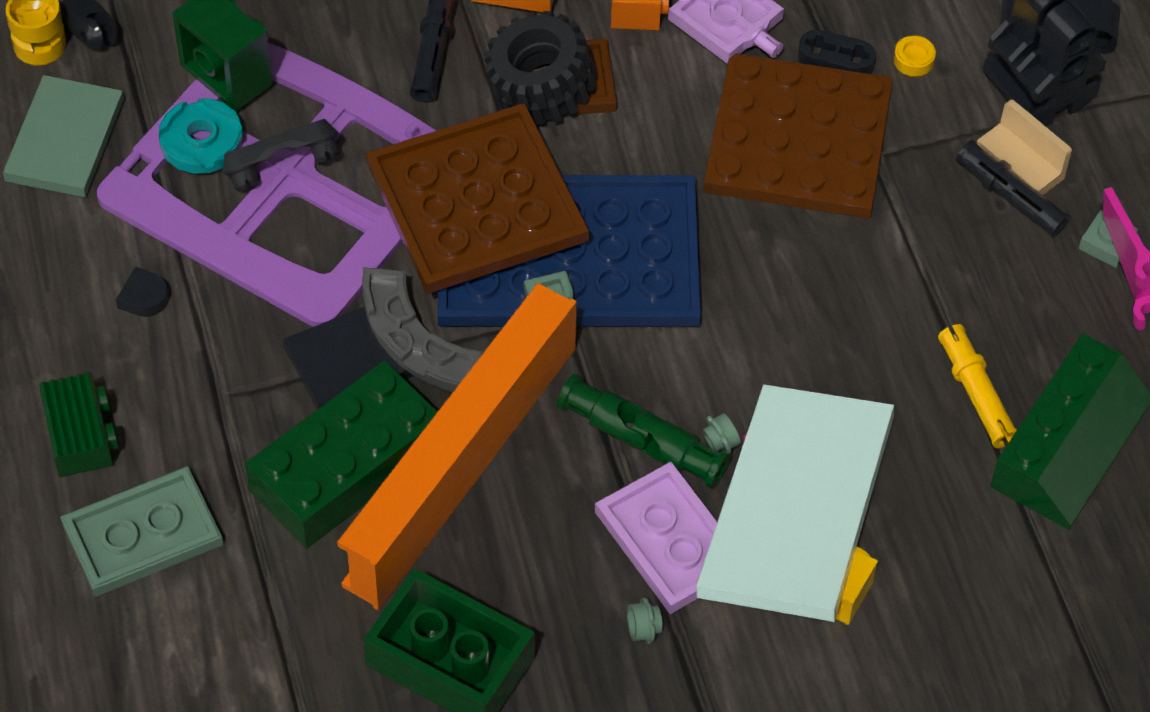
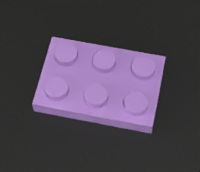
(661, 532)

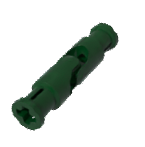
(648, 434)

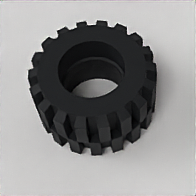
(538, 42)

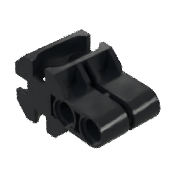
(1046, 58)

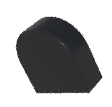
(143, 293)

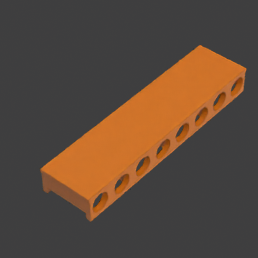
(458, 445)

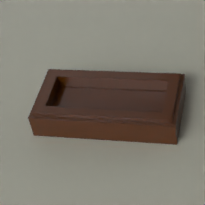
(603, 96)

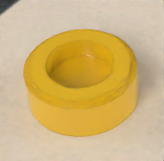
(914, 56)

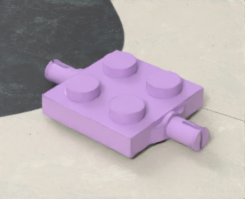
(729, 25)

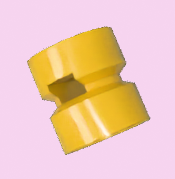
(36, 30)

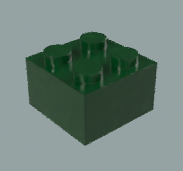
(223, 49)

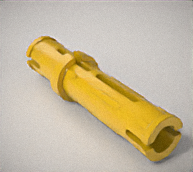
(970, 370)

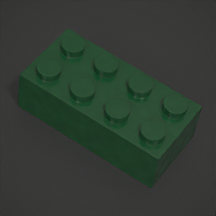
(338, 454)

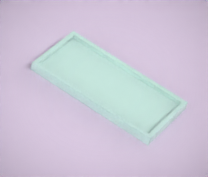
(796, 503)

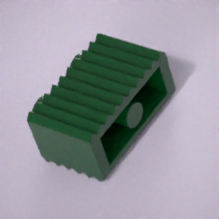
(76, 423)

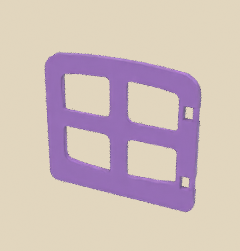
(284, 175)

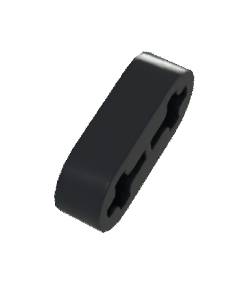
(836, 51)

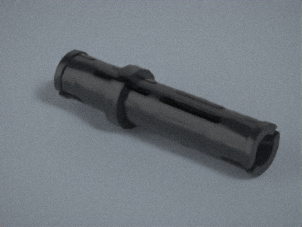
(435, 31)
(975, 159)

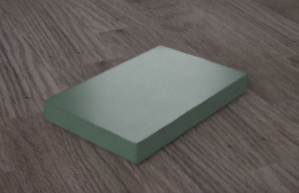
(63, 136)
(141, 531)

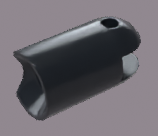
(89, 23)

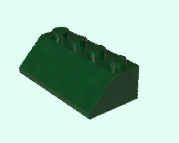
(1072, 433)

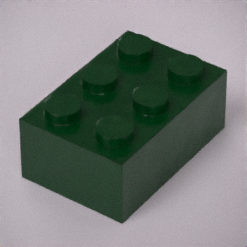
(448, 646)

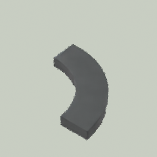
(404, 336)

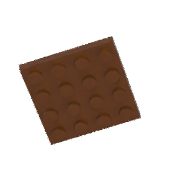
(798, 135)
(476, 198)

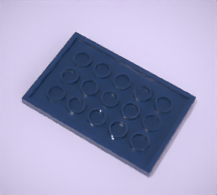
(629, 273)

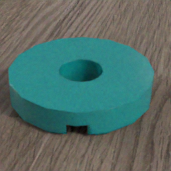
(205, 154)

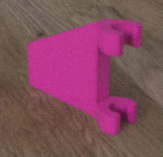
(1131, 253)

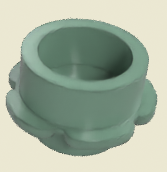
(721, 433)
(644, 621)

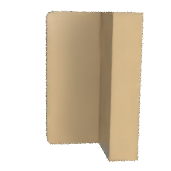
(1028, 147)

